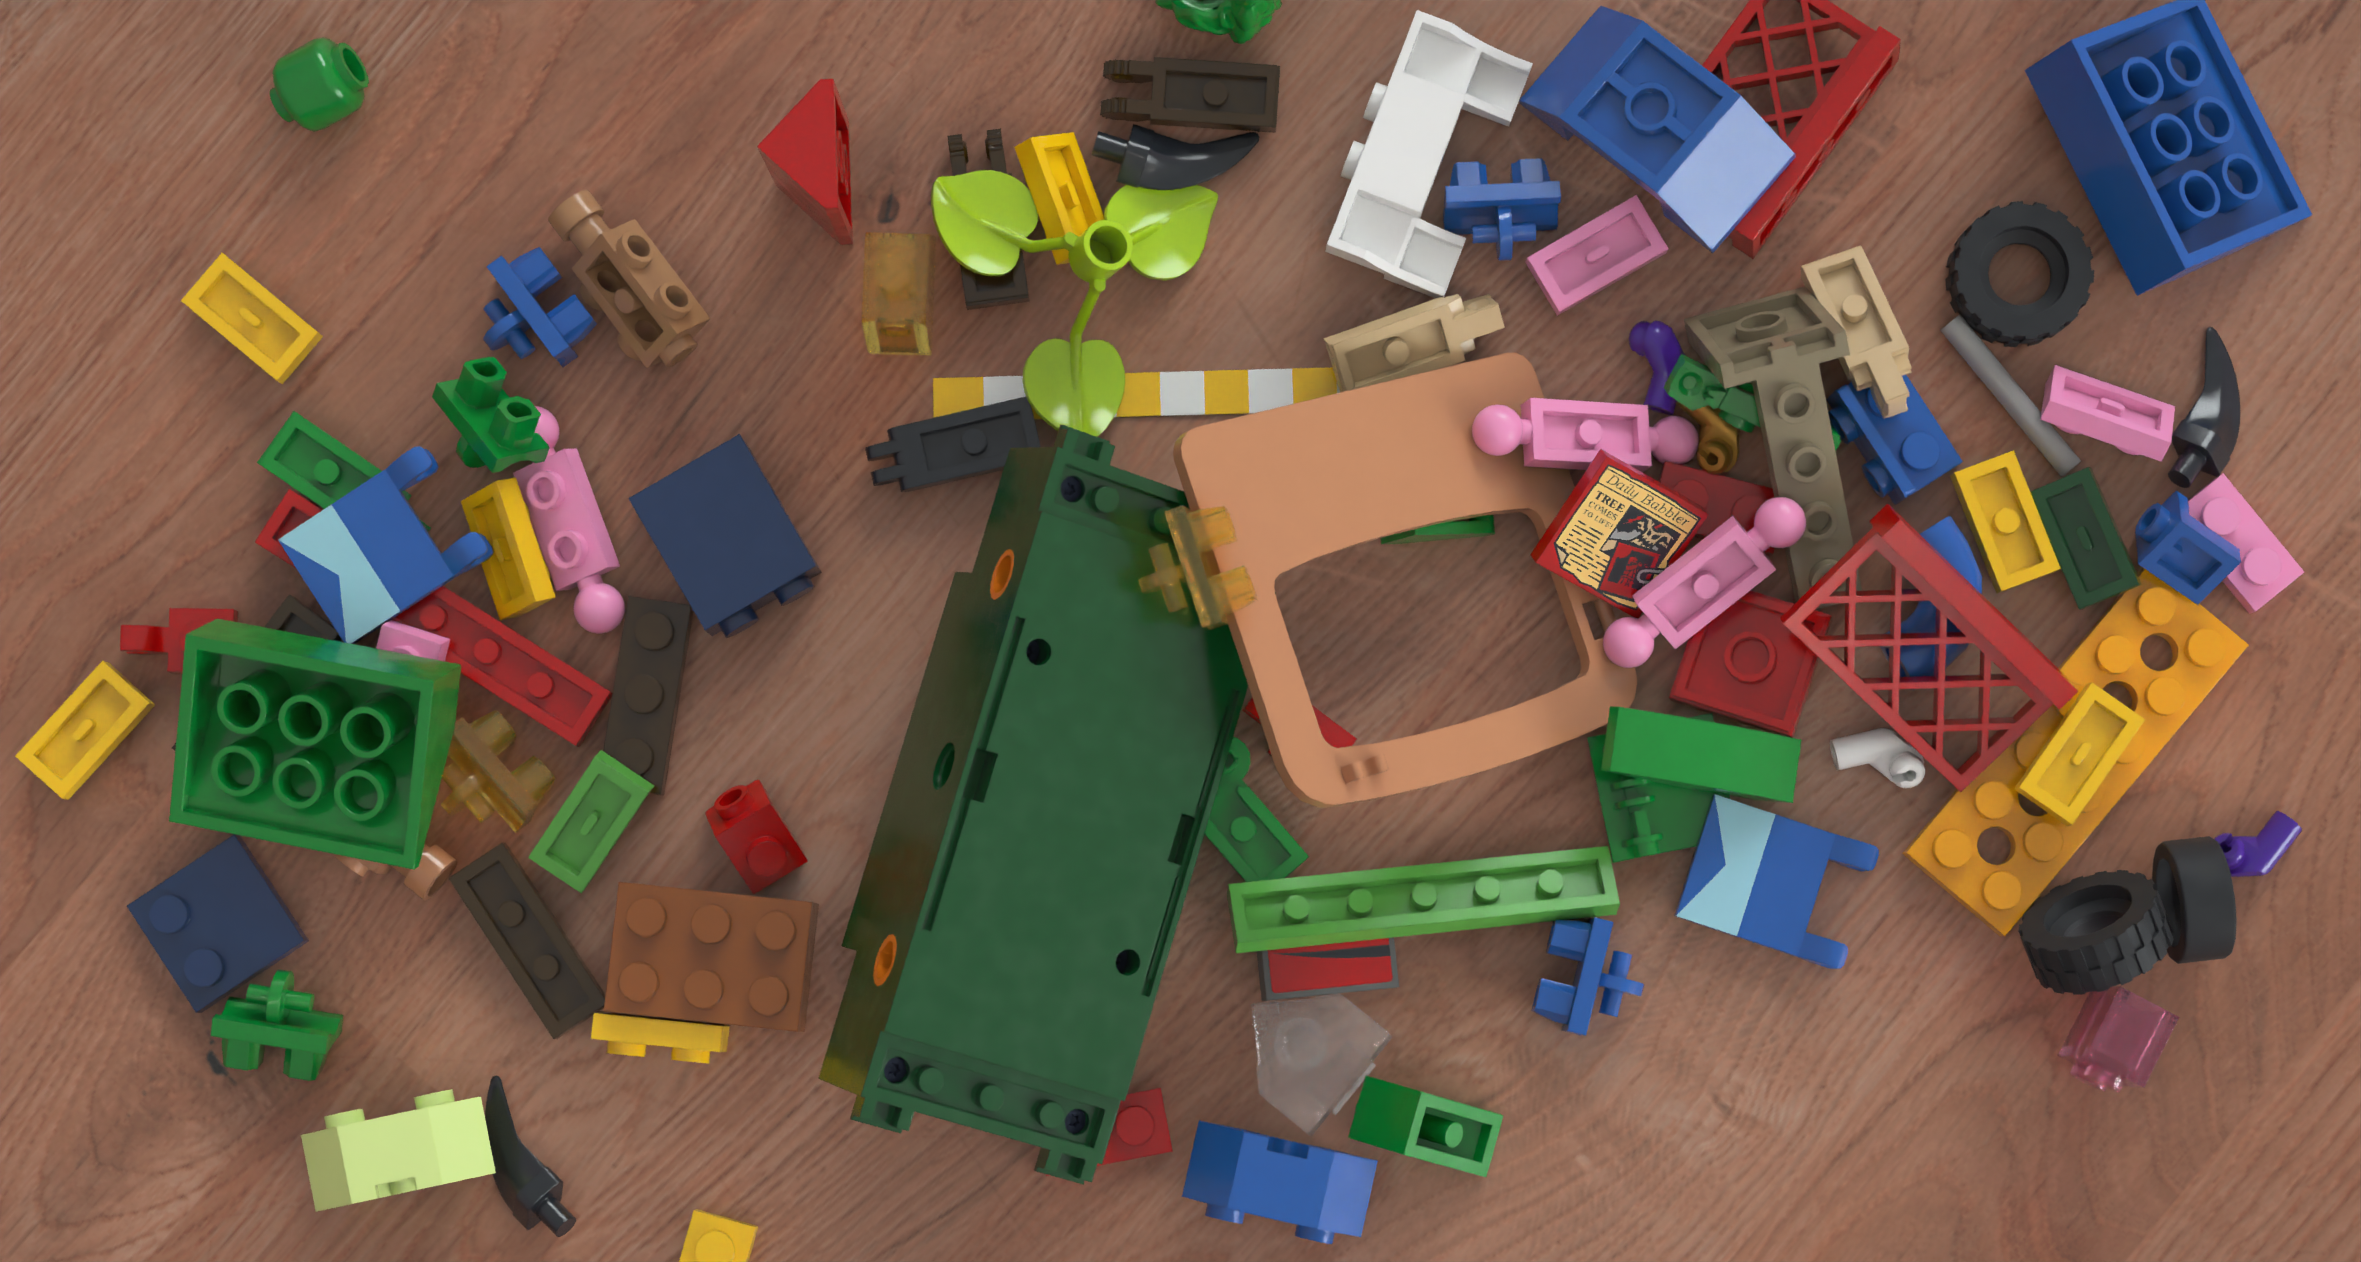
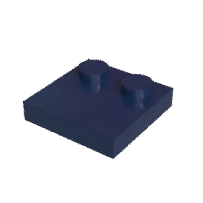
(217, 923)

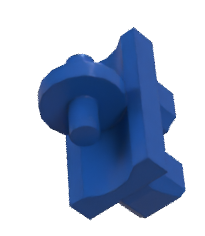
(1504, 210)
(522, 282)
(1575, 1003)

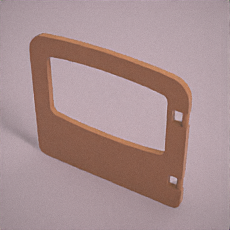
(1359, 471)

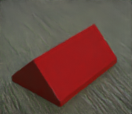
(812, 159)

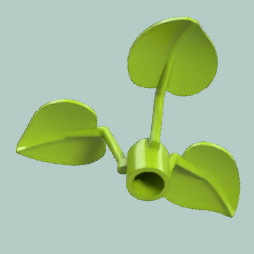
(1160, 232)

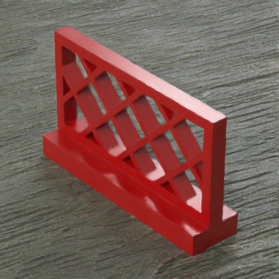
(1828, 116)
(1967, 610)

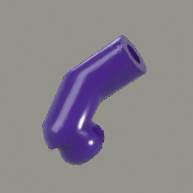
(1662, 351)
(2259, 853)

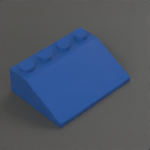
(2167, 142)

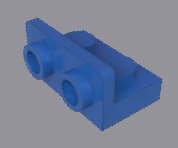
(1899, 450)

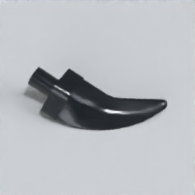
(1167, 163)
(2212, 425)
(523, 1181)

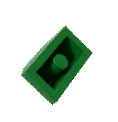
(1425, 1126)

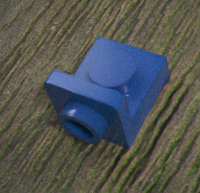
(2183, 549)

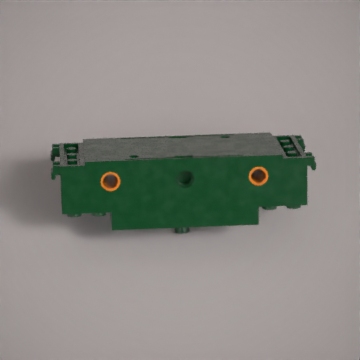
(1038, 821)

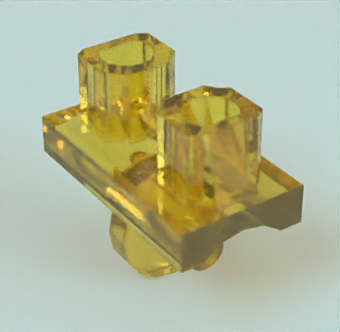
(1193, 536)
(475, 752)

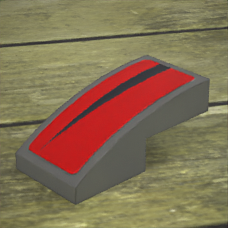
(1327, 969)

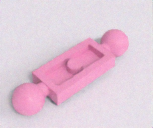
(1573, 432)
(571, 530)
(1704, 582)

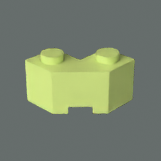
(397, 1152)

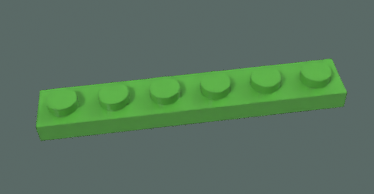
(1422, 899)

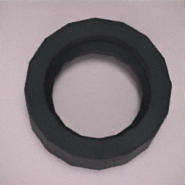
(2197, 898)

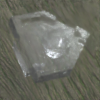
(1313, 1055)

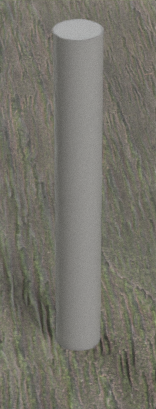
(2010, 395)

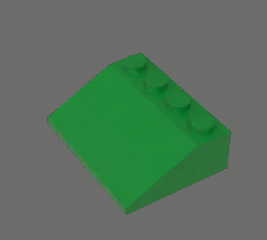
(311, 741)

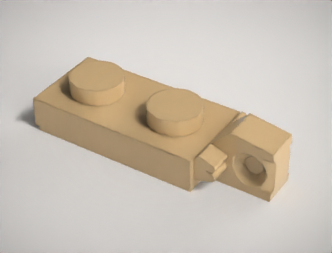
(1411, 340)
(1875, 341)

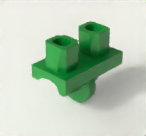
(492, 425)
(277, 1019)

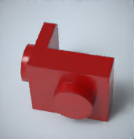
(754, 835)

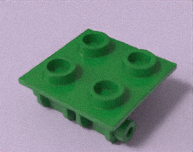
(1644, 814)

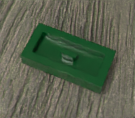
(2085, 538)

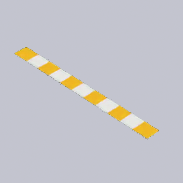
(1161, 391)

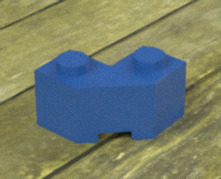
(1280, 1181)

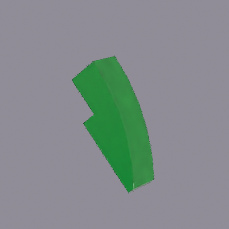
(1701, 755)

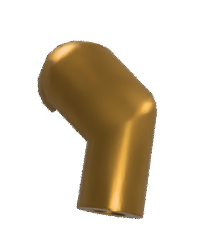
(1717, 440)

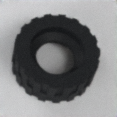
(2054, 239)
(2096, 932)

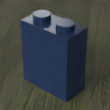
(726, 538)

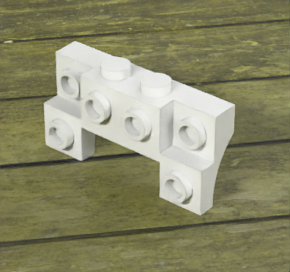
(1412, 126)

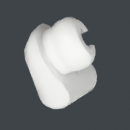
(1884, 752)

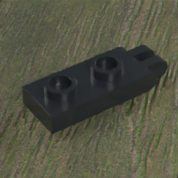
(954, 445)

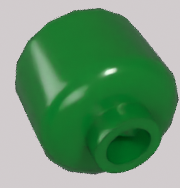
(318, 84)

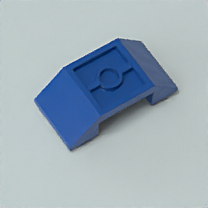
(1661, 123)

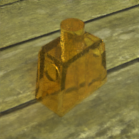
(898, 292)

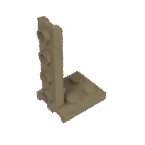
(1779, 350)

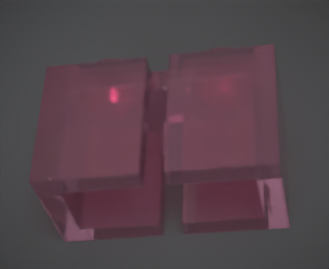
(2117, 1039)

